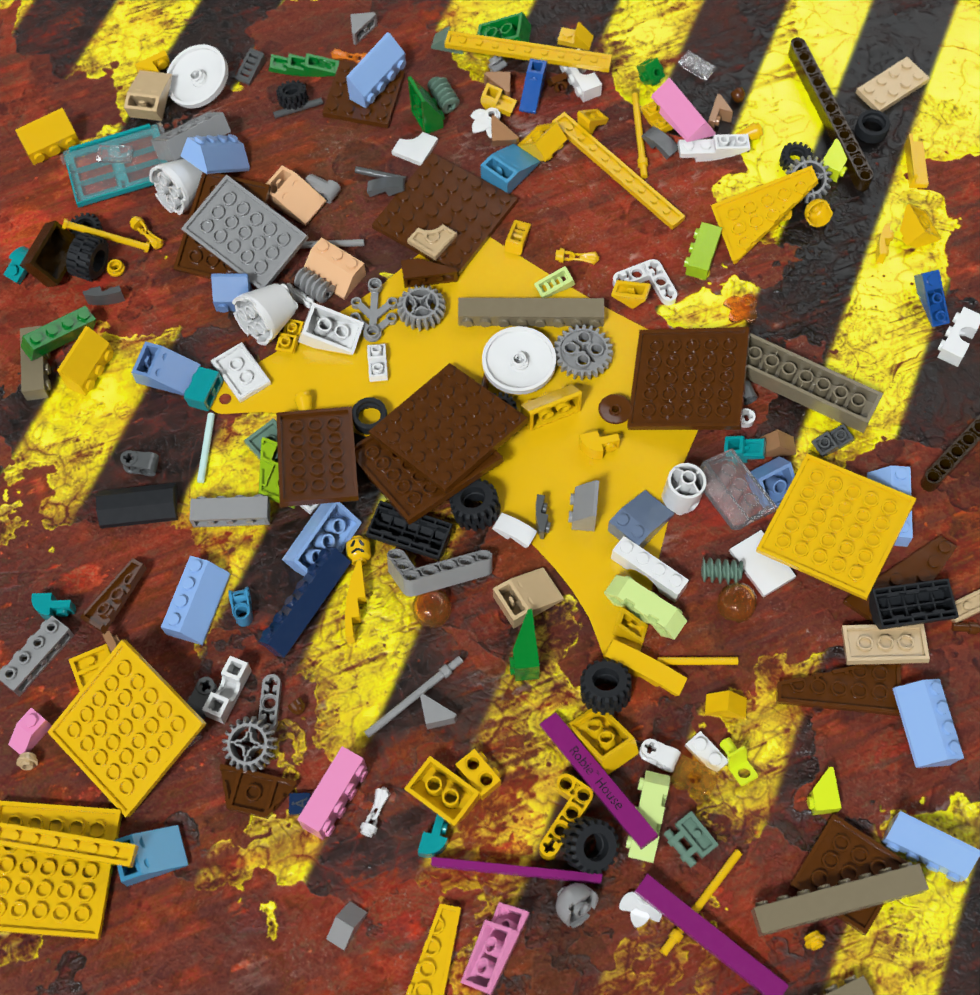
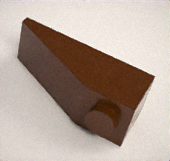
(426, 272)

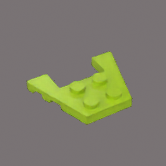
(269, 471)

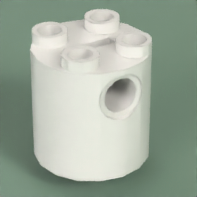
(684, 488)

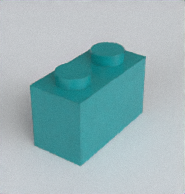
(203, 388)

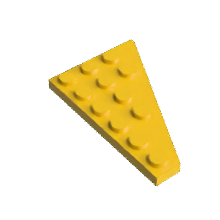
(756, 211)

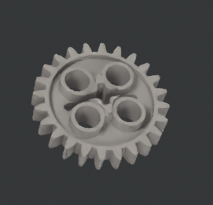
(583, 352)

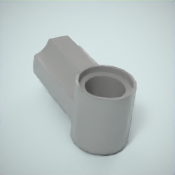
(327, 190)

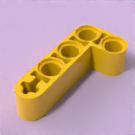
(563, 820)

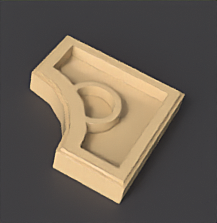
(433, 241)

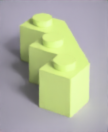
(646, 606)
(651, 806)

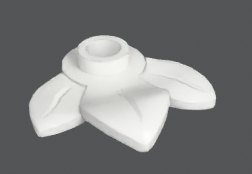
(483, 121)
(639, 909)

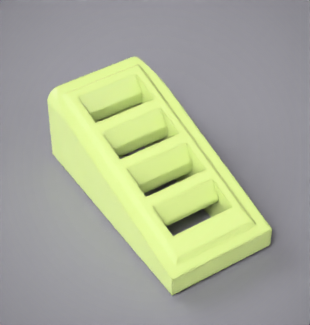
(563, 272)

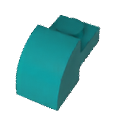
(14, 271)
(746, 448)
(49, 606)
(434, 843)

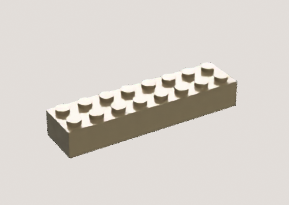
(811, 384)

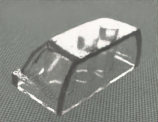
(735, 490)

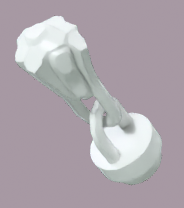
(381, 797)

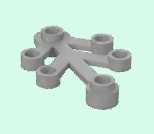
(374, 313)

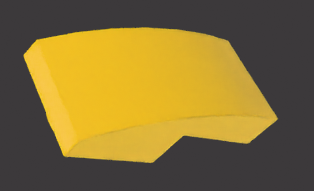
(652, 115)
(882, 248)
(289, 338)

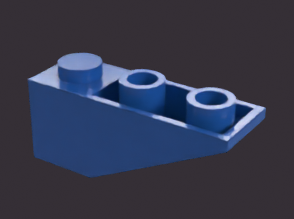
(533, 85)
(932, 297)

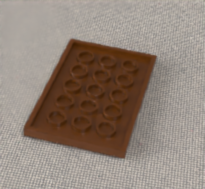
(192, 256)
(316, 457)

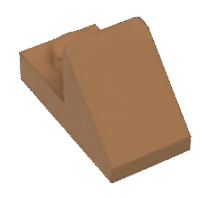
(719, 112)

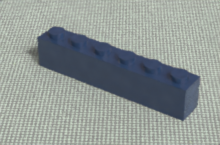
(304, 601)

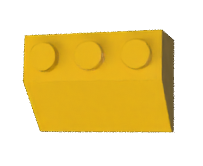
(47, 136)
(85, 361)
(552, 406)
(443, 791)

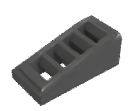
(255, 57)

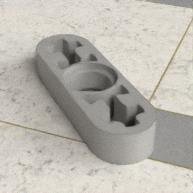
(276, 690)

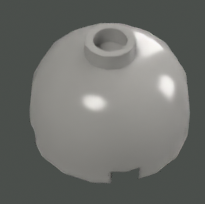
(574, 903)

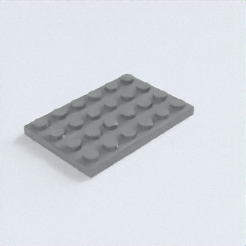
(244, 232)

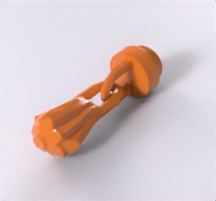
(338, 54)

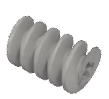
(313, 285)

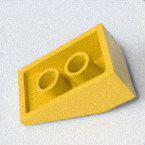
(604, 739)

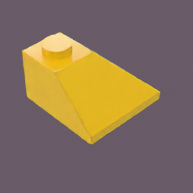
(918, 227)

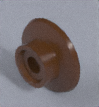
(617, 403)

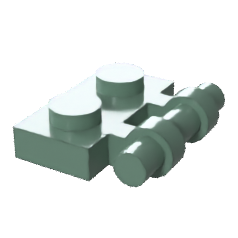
(695, 834)

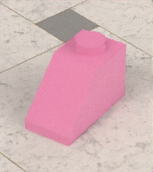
(28, 731)

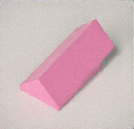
(681, 113)
(494, 948)

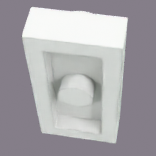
(706, 752)

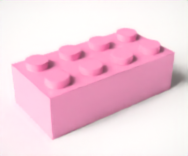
(333, 793)

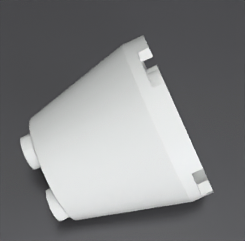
(176, 184)
(264, 311)

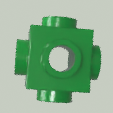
(650, 71)

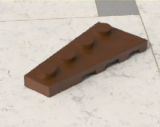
(111, 600)

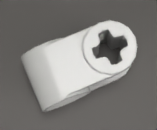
(661, 756)

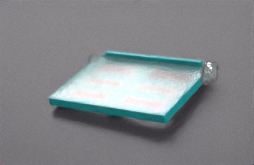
(102, 181)

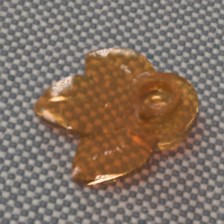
(739, 310)

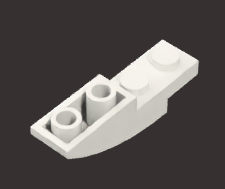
(714, 149)

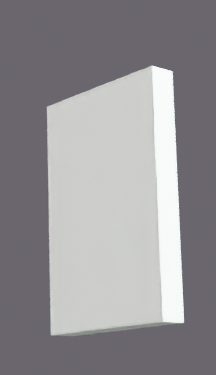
(241, 372)
(762, 571)

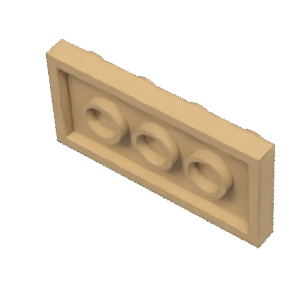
(892, 85)
(887, 646)

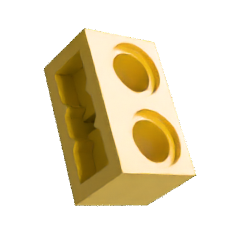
(474, 776)

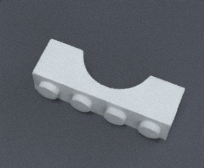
(636, 558)

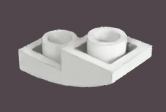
(377, 362)
(513, 528)

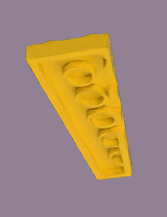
(435, 961)

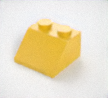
(543, 141)

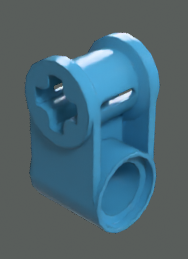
(241, 603)

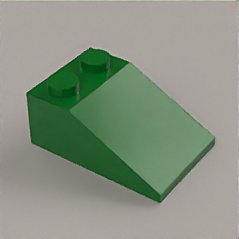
(510, 27)
(424, 108)
(525, 658)

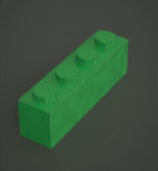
(57, 333)

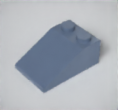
(640, 519)

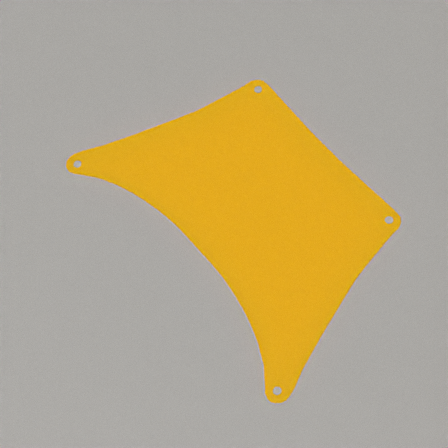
(534, 461)

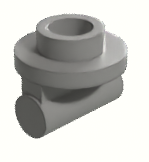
(497, 64)

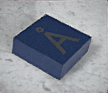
(297, 802)

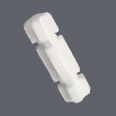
(300, 296)

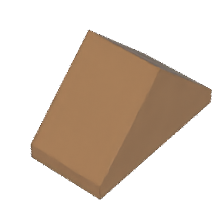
(500, 80)
(502, 134)
(779, 444)

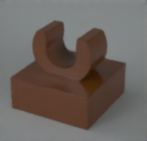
(558, 80)

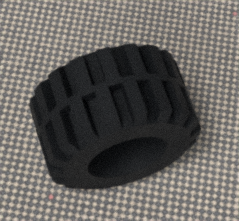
(87, 256)
(479, 516)
(603, 673)
(574, 845)

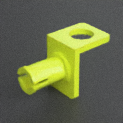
(738, 760)

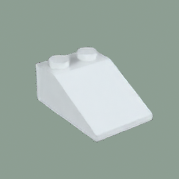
(330, 330)

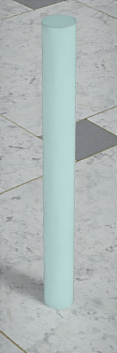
(205, 448)

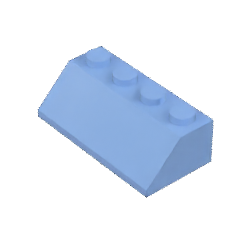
(375, 71)
(216, 154)
(899, 479)
(328, 527)
(195, 601)
(928, 723)
(930, 847)

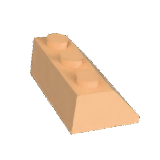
(335, 267)

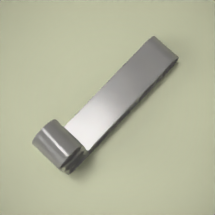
(437, 575)

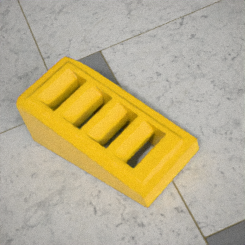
(517, 238)

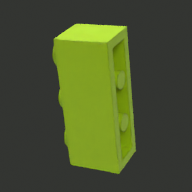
(702, 250)

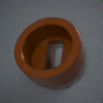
(738, 94)
(297, 706)

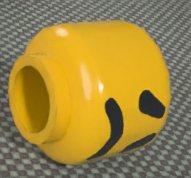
(358, 549)

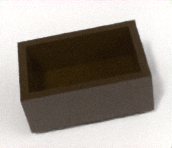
(48, 254)

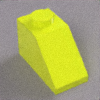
(836, 160)
(825, 795)

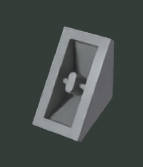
(362, 25)
(436, 714)
(346, 925)

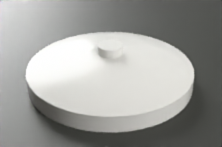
(197, 76)
(519, 360)

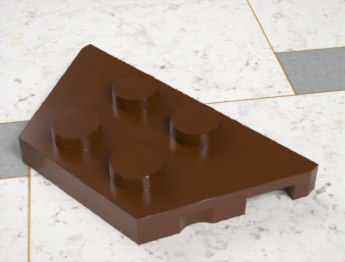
(254, 791)

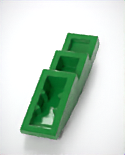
(303, 66)

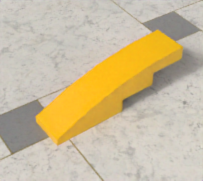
(355, 596)
(646, 667)

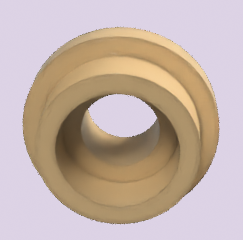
(27, 761)

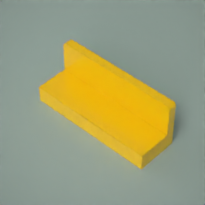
(915, 163)

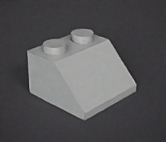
(585, 506)

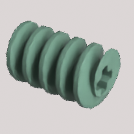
(443, 94)
(721, 571)

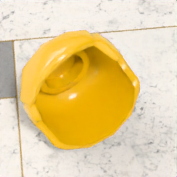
(818, 212)

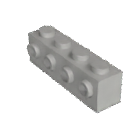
(230, 511)
(35, 655)

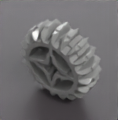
(823, 175)
(421, 314)
(251, 736)

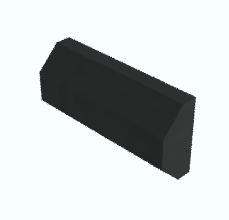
(137, 505)
(424, 536)
(912, 604)

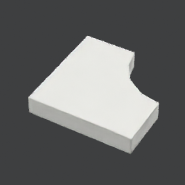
(415, 149)

